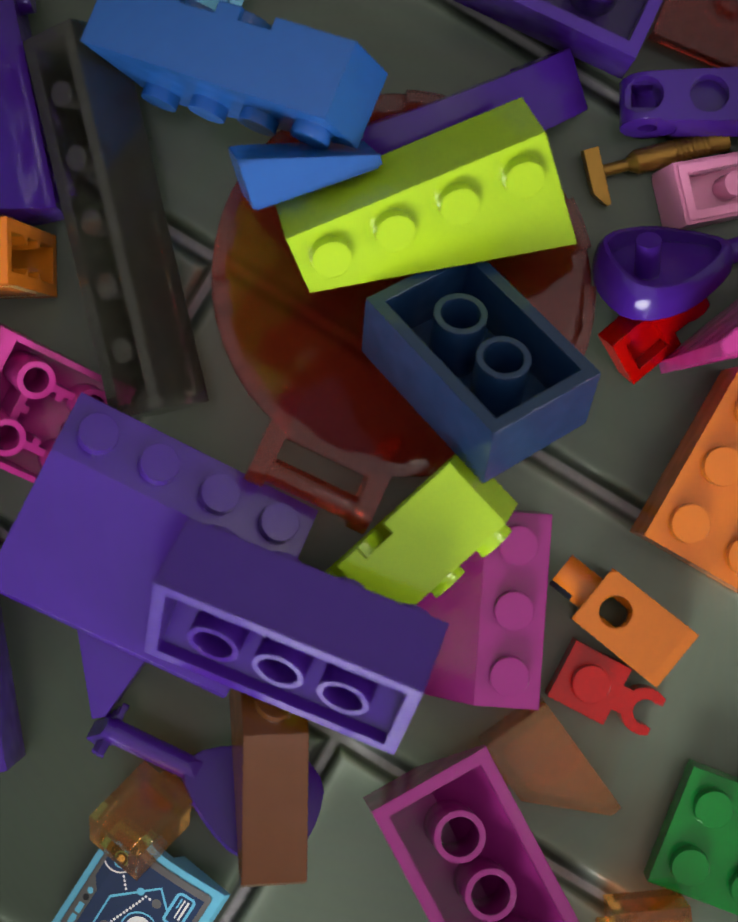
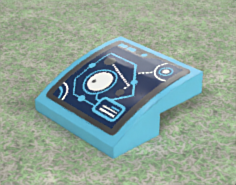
(165, 893)

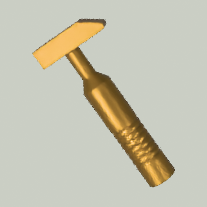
(647, 160)

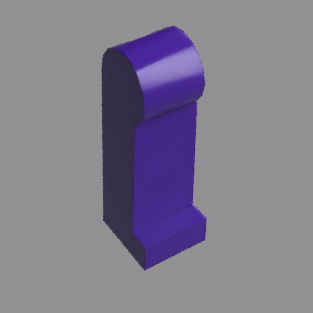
(679, 103)

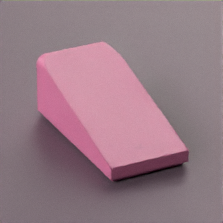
(697, 191)

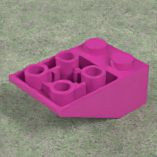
(36, 400)

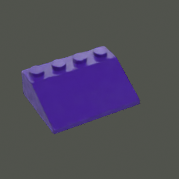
(110, 516)

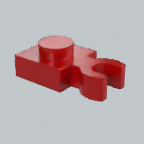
(596, 684)

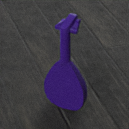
(660, 270)
(205, 774)

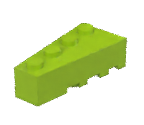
(434, 205)
(430, 536)

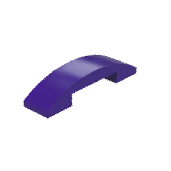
(546, 85)

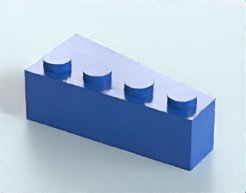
(240, 67)

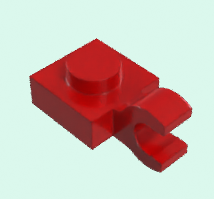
(642, 344)

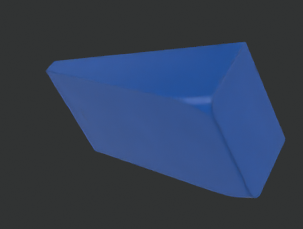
(288, 170)

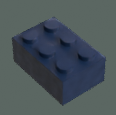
(478, 364)

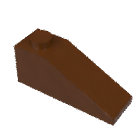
(269, 791)

